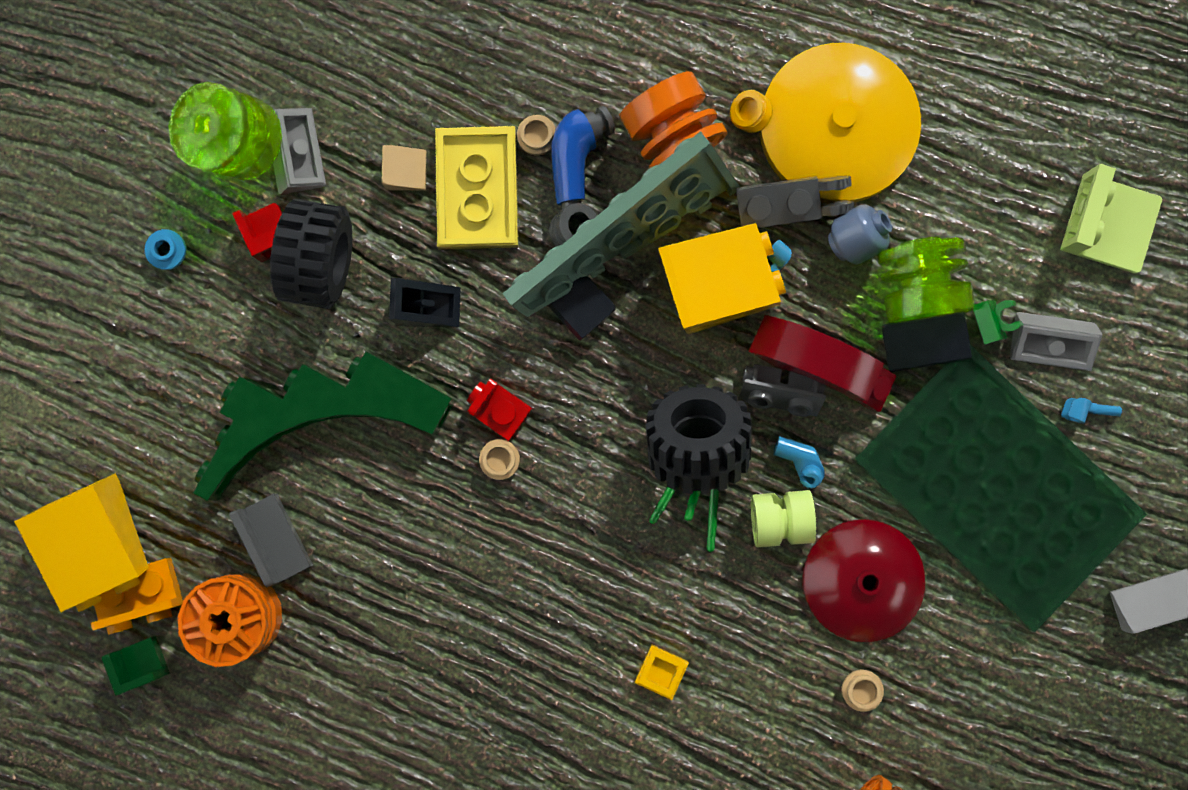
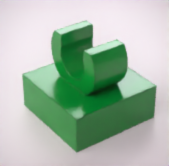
(991, 321)

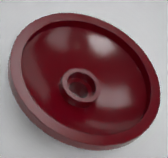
(835, 577)

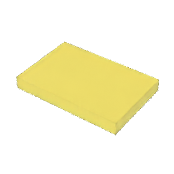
(476, 187)

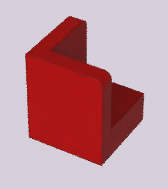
(259, 229)

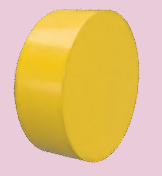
(750, 111)

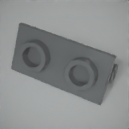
(763, 390)

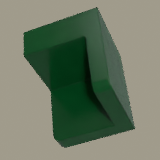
(135, 665)

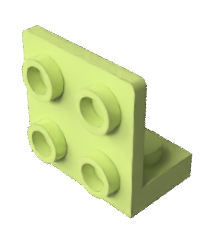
(1111, 221)

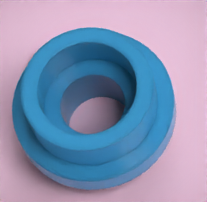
(173, 258)

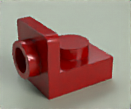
(498, 408)

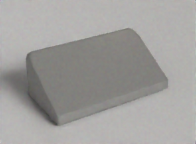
(299, 158)
(1055, 341)
(1152, 602)

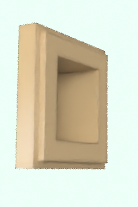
(403, 168)

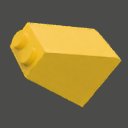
(722, 277)
(85, 544)

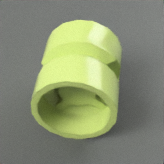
(783, 518)

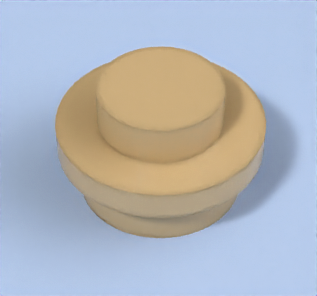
(536, 134)
(499, 459)
(862, 690)

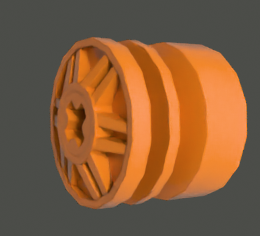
(669, 117)
(253, 616)

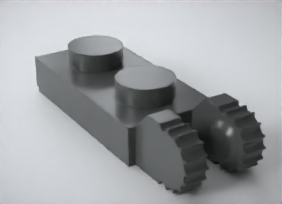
(790, 201)

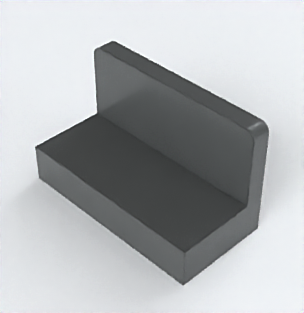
(271, 540)

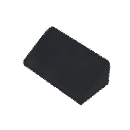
(583, 307)
(926, 341)

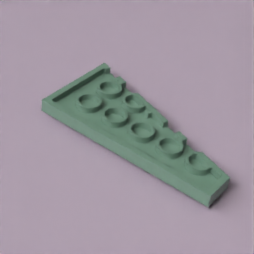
(629, 223)

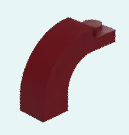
(823, 360)

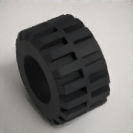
(311, 253)
(699, 439)

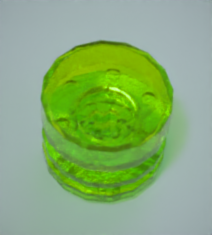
(224, 131)
(926, 279)

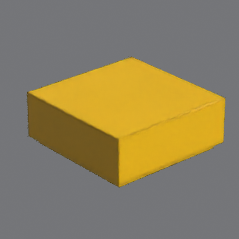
(661, 672)

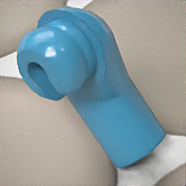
(804, 458)

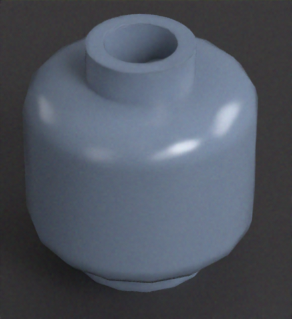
(860, 234)

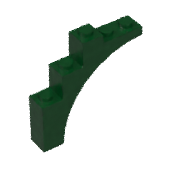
(311, 398)

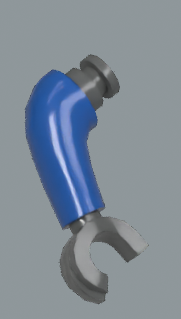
(570, 146)

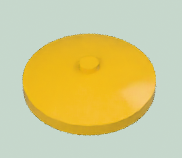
(842, 115)

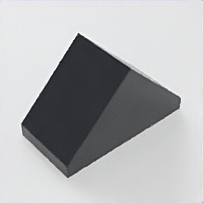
(424, 304)

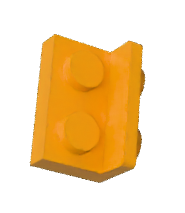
(151, 597)

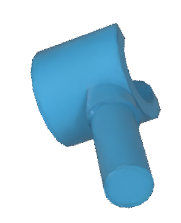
(781, 255)
(1078, 409)

